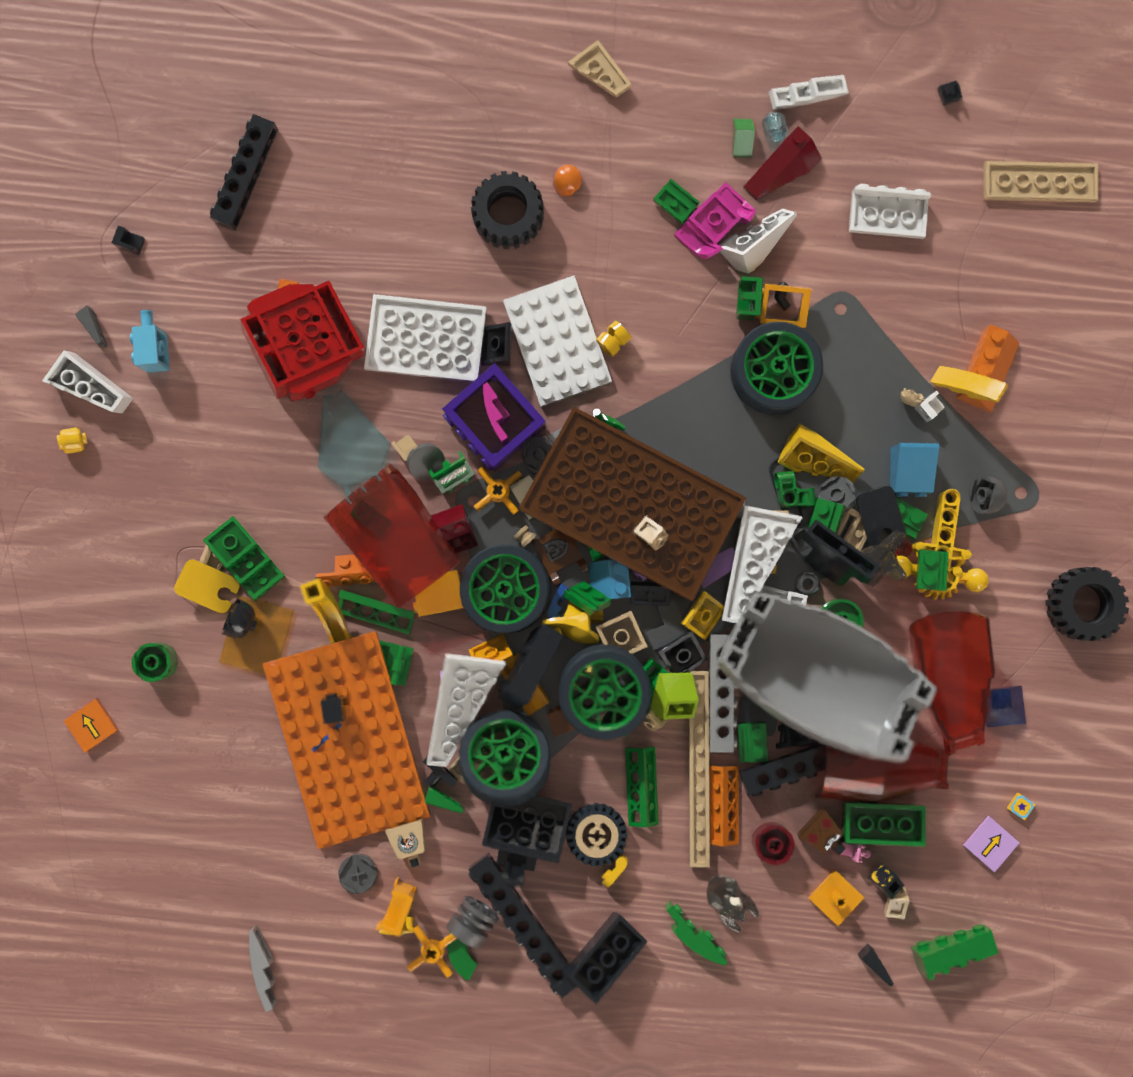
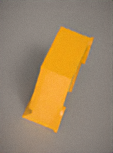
(398, 908)

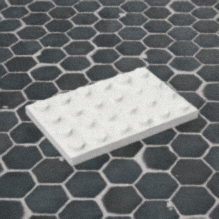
(425, 338)
(557, 341)

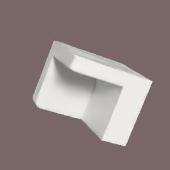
(930, 407)

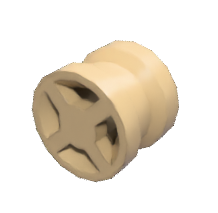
(524, 536)

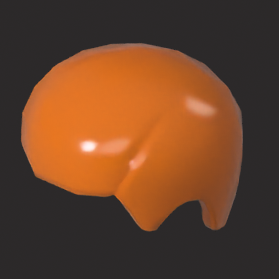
(567, 180)

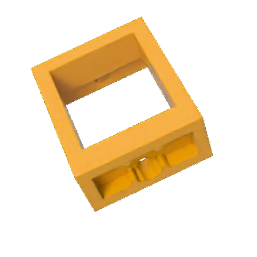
(803, 309)

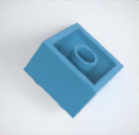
(610, 578)

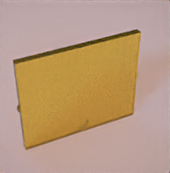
(264, 642)

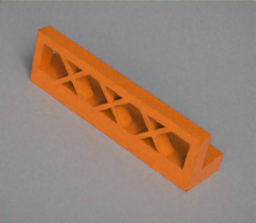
(720, 805)

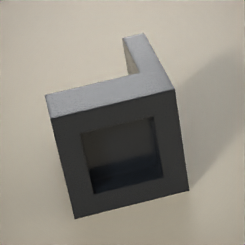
(128, 241)

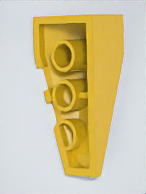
(813, 454)

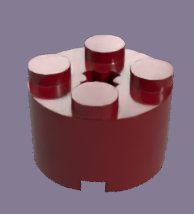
(783, 840)

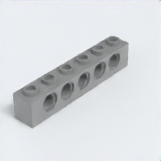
(729, 741)

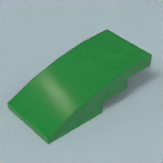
(244, 558)

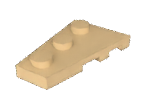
(601, 69)

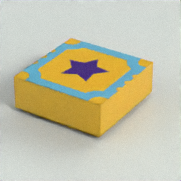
(1021, 806)

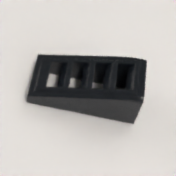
(870, 957)

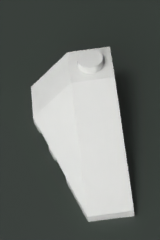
(752, 247)

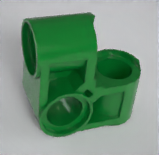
(786, 485)

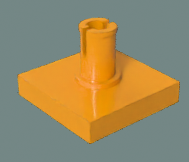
(493, 649)
(836, 897)

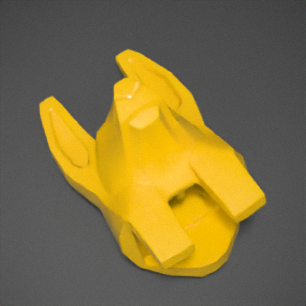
(576, 624)

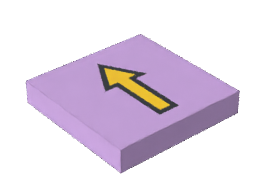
(991, 843)

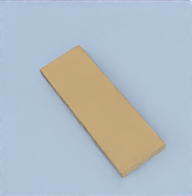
(1040, 181)

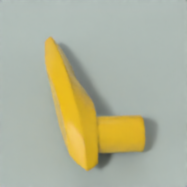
(407, 929)

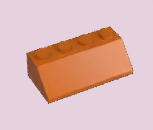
(991, 359)

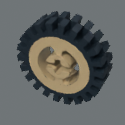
(596, 854)

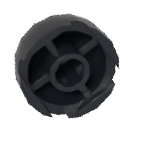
(239, 620)

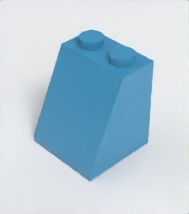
(913, 468)

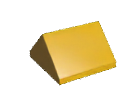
(703, 615)

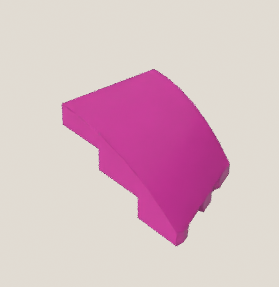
(496, 413)

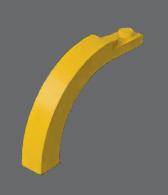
(326, 607)

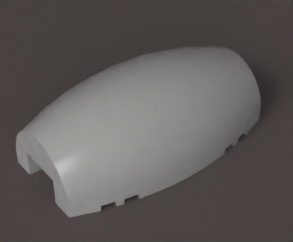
(825, 677)

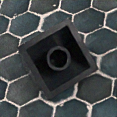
(497, 345)
(682, 654)

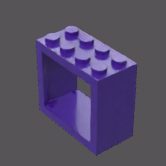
(493, 460)

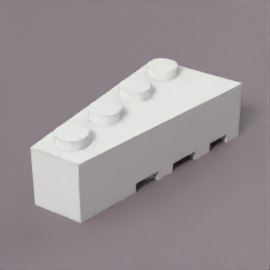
(84, 381)

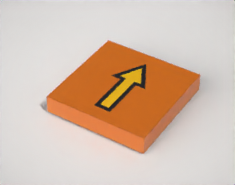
(91, 725)

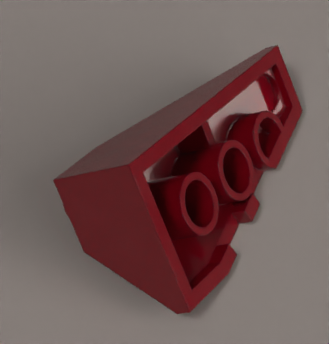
(789, 161)

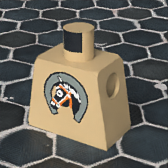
(408, 841)

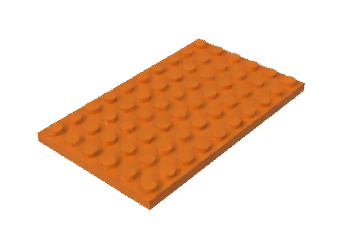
(366, 768)

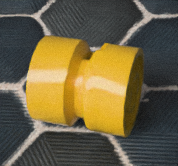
(613, 339)

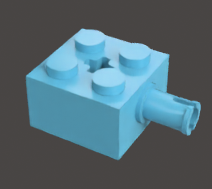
(149, 345)

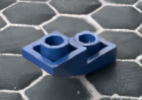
(554, 609)

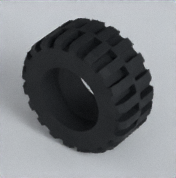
(503, 186)
(1111, 604)

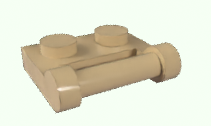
(855, 534)

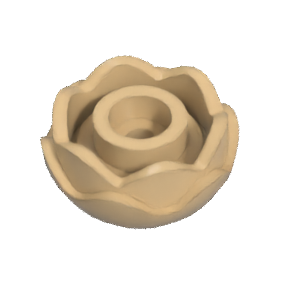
(911, 398)

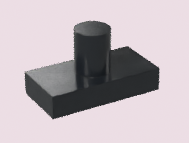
(439, 773)

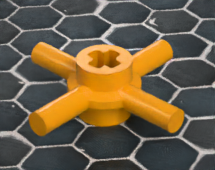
(505, 490)
(433, 957)

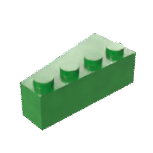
(954, 950)

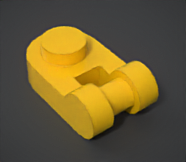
(611, 875)

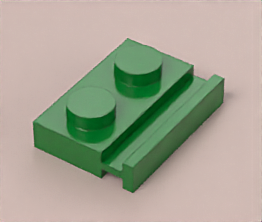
(676, 201)
(828, 513)
(911, 517)
(932, 570)
(587, 598)
(752, 742)

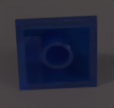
(1005, 706)

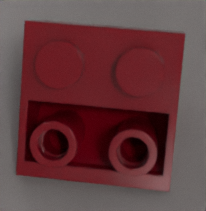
(456, 528)

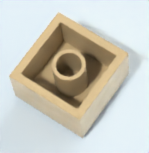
(622, 632)

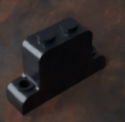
(836, 557)

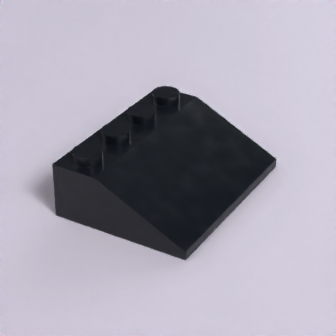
(529, 828)

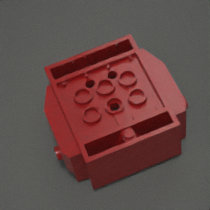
(310, 361)

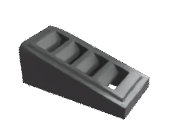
(90, 322)

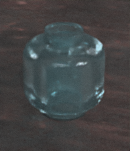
(774, 126)

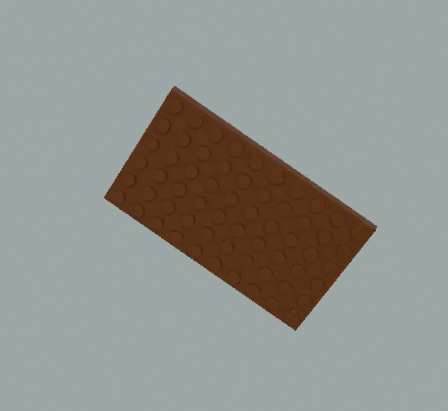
(606, 482)

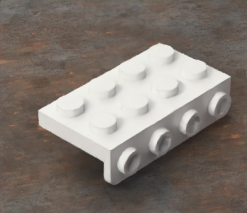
(889, 211)

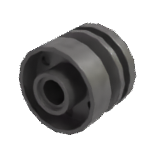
(471, 924)

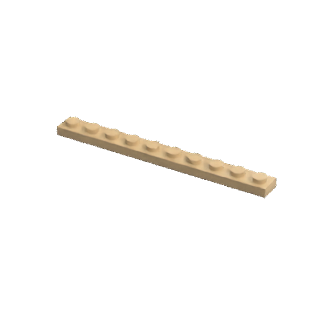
(699, 775)

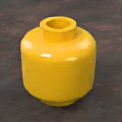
(71, 440)

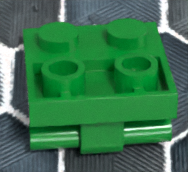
(398, 661)

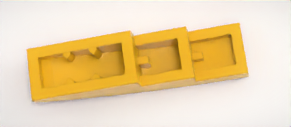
(969, 383)

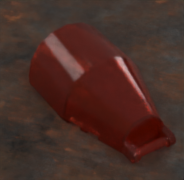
(959, 661)
(874, 780)

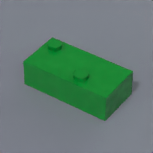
(884, 823)

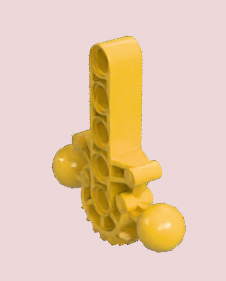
(975, 579)

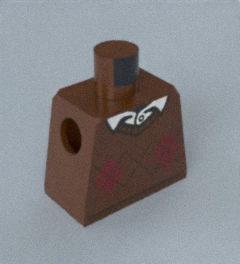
(822, 833)

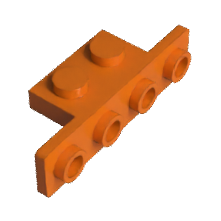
(347, 572)

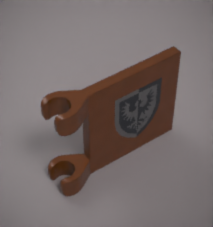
(557, 553)

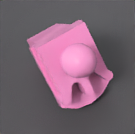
(856, 851)

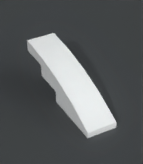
(808, 92)

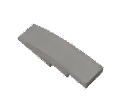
(260, 961)

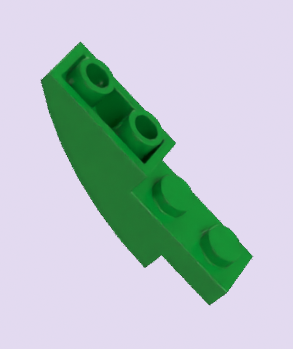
(698, 941)

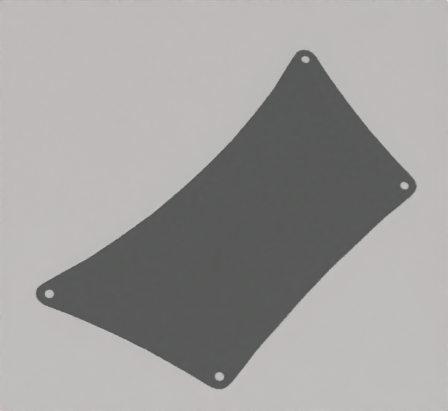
(731, 443)

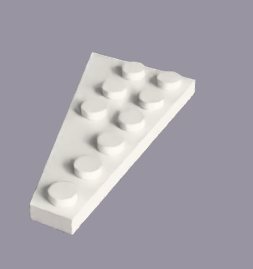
(758, 548)
(460, 697)

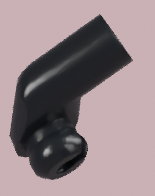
(780, 297)

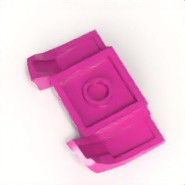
(714, 221)

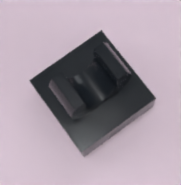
(950, 93)

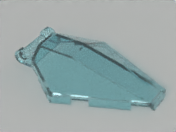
(349, 443)

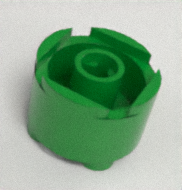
(143, 662)

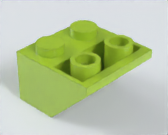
(675, 696)

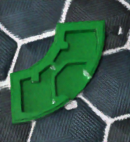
(461, 959)

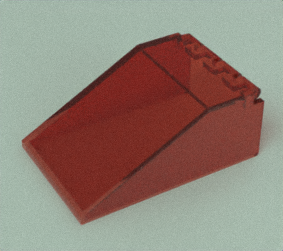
(393, 536)

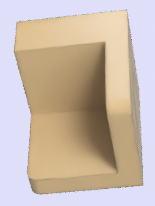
(404, 446)

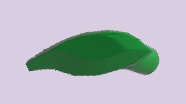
(608, 420)

